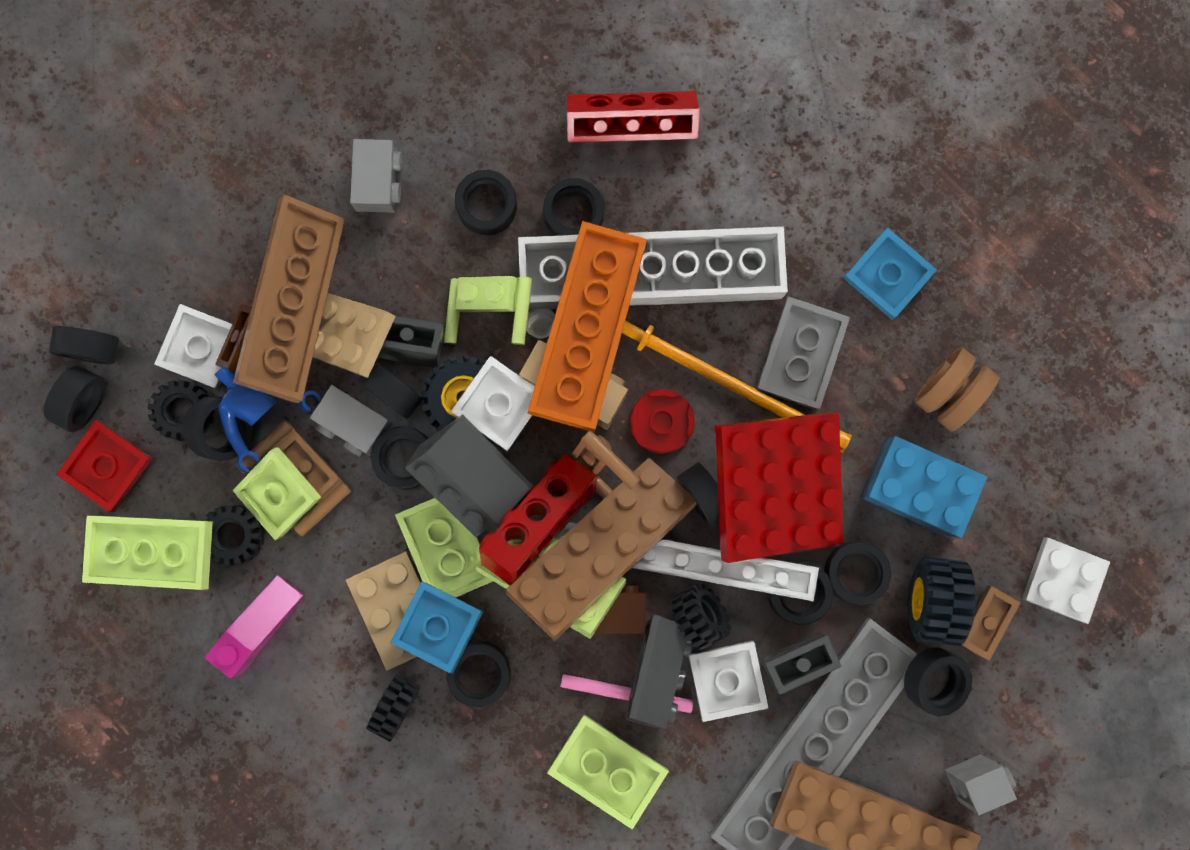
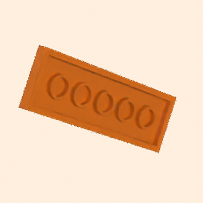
(587, 327)

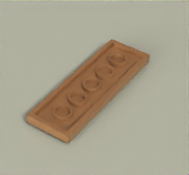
(289, 300)
(600, 549)
(856, 818)

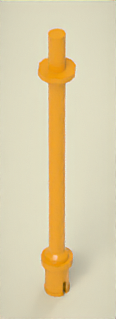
(714, 374)

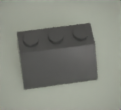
(468, 475)
(658, 674)

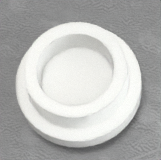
(540, 322)

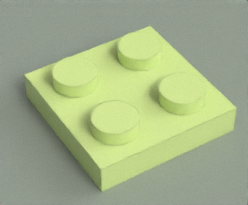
(276, 493)

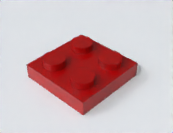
(104, 466)

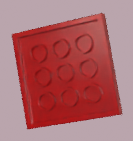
(779, 486)

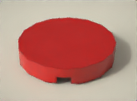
(662, 421)

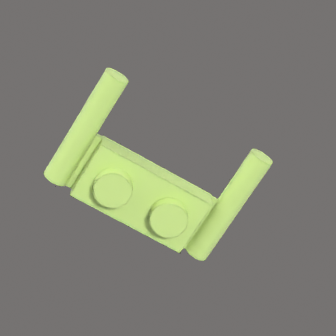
(489, 295)

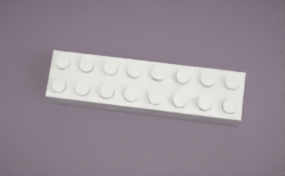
(674, 266)

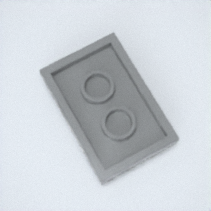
(803, 353)

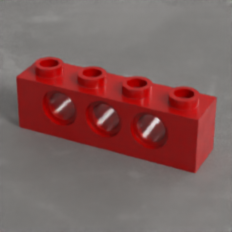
(632, 116)
(512, 561)

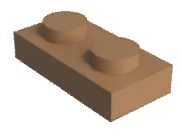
(990, 622)

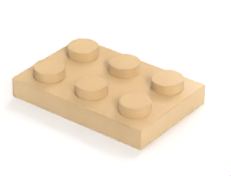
(351, 334)
(383, 599)

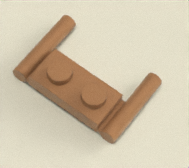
(595, 454)
(310, 465)

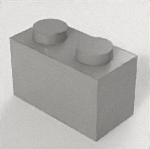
(375, 175)
(349, 420)
(981, 784)

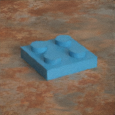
(890, 274)
(436, 627)

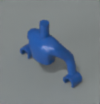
(248, 406)

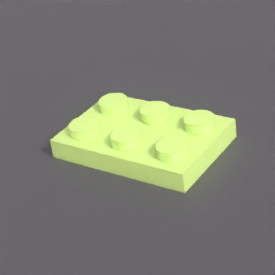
(442, 548)
(608, 771)

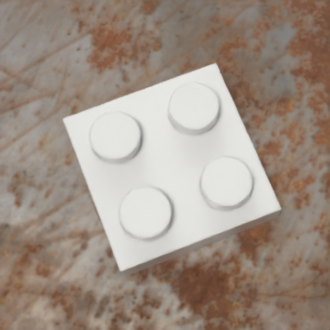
(194, 345)
(497, 403)
(1066, 580)
(728, 681)

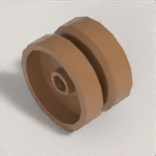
(957, 389)

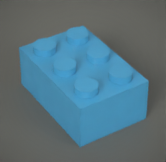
(924, 487)

